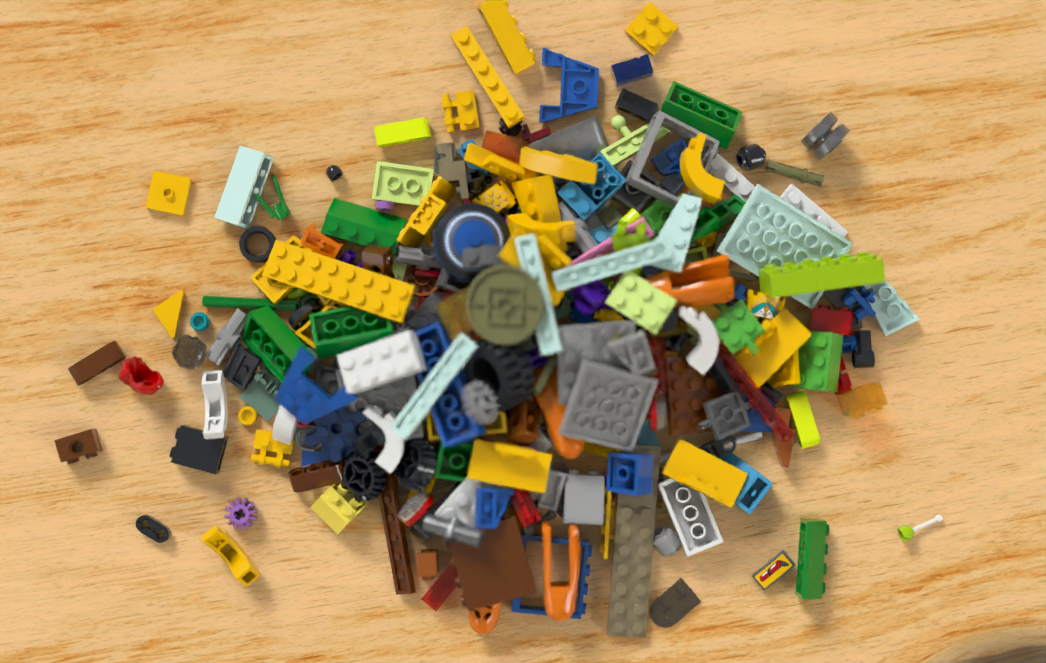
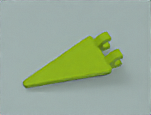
(624, 241)

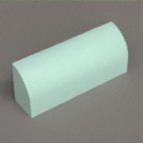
(245, 180)

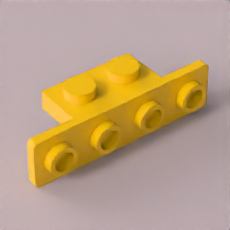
(496, 164)
(608, 526)

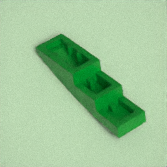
(717, 216)

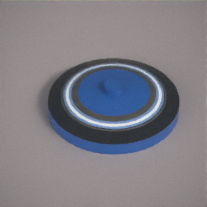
(463, 228)

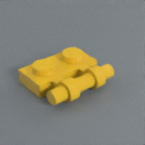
(466, 109)
(264, 441)

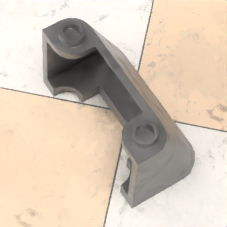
(579, 140)

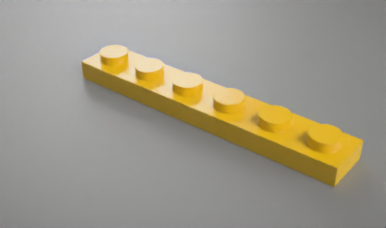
(487, 76)

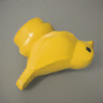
(608, 315)

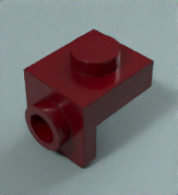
(533, 137)

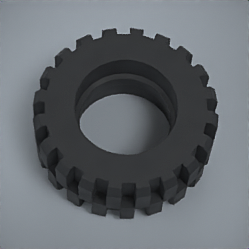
(505, 371)

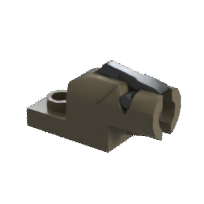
(451, 169)

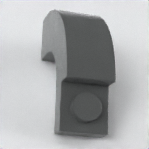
(482, 257)

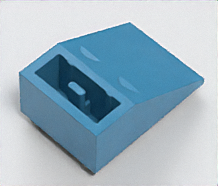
(589, 198)
(754, 486)

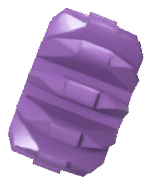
(237, 506)

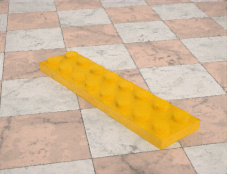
(339, 281)

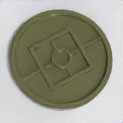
(505, 304)

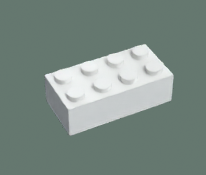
(382, 362)
(690, 516)

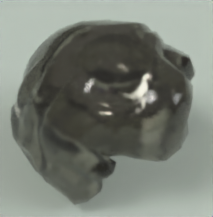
(189, 352)

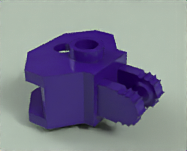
(594, 297)

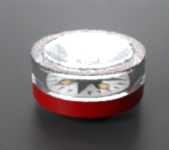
(657, 413)
(415, 507)

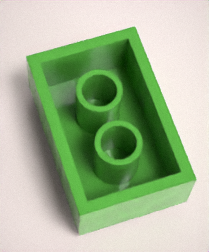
(820, 362)

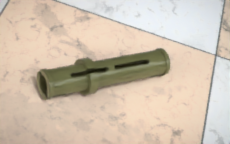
(795, 173)

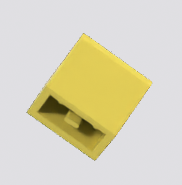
(338, 507)

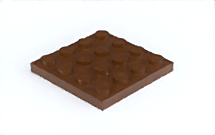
(686, 396)

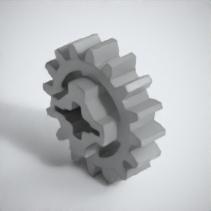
(480, 402)

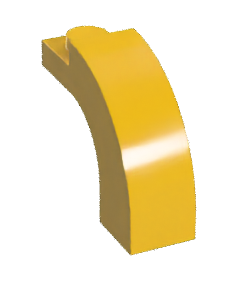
(695, 176)
(556, 232)
(232, 554)

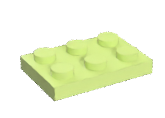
(401, 183)
(641, 301)

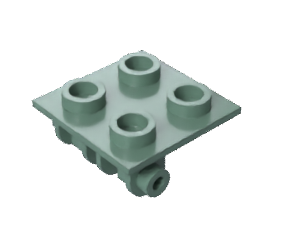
(262, 394)

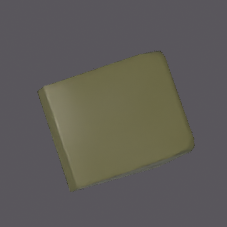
(609, 216)

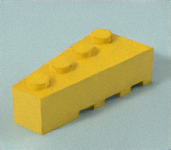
(507, 35)

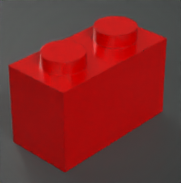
(832, 321)

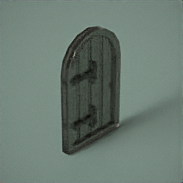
(673, 604)

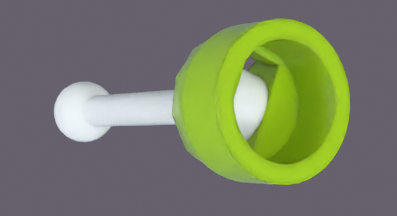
(907, 533)

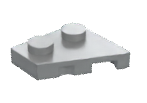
(633, 352)

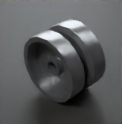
(828, 138)

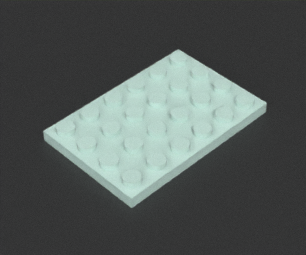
(777, 233)

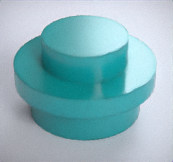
(199, 321)

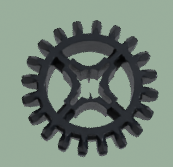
(417, 464)
(363, 476)

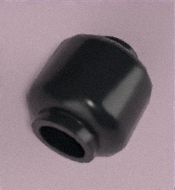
(751, 157)

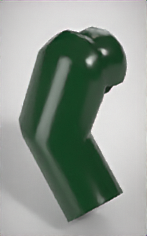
(307, 297)

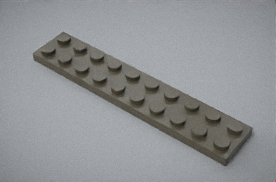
(633, 557)

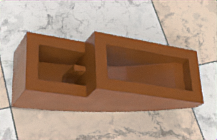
(783, 449)

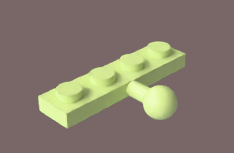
(630, 144)

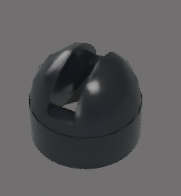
(334, 173)

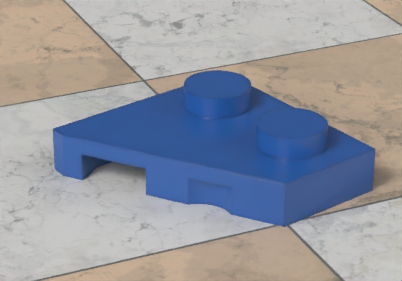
(669, 159)
(490, 506)

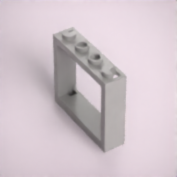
(680, 128)

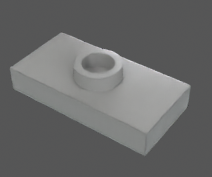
(553, 491)

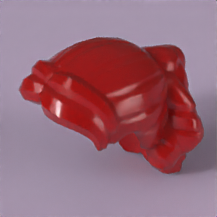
(140, 377)

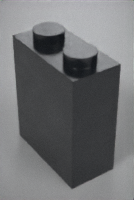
(196, 452)

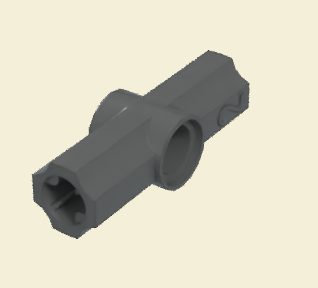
(453, 530)

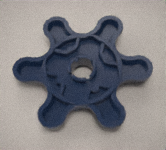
(336, 441)

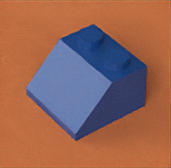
(630, 473)

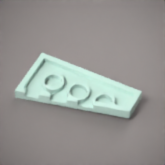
(679, 232)
(890, 309)

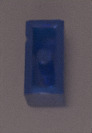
(631, 70)

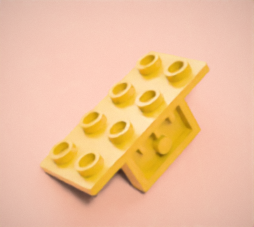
(427, 214)
(551, 257)
(777, 344)
(509, 466)
(705, 473)

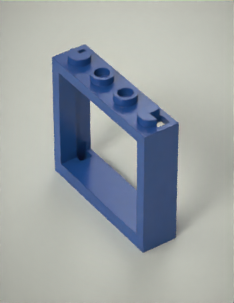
(582, 586)

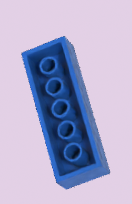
(448, 411)

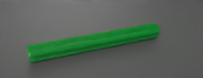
(248, 303)

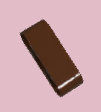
(96, 363)
(316, 475)

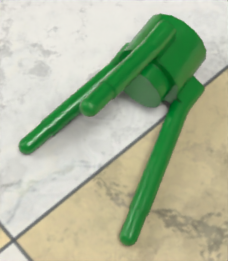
(280, 209)

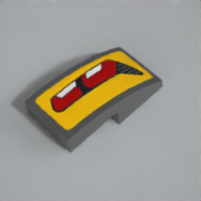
(773, 570)

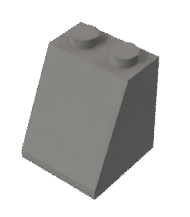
(583, 498)

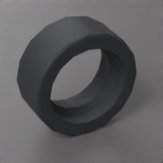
(244, 239)

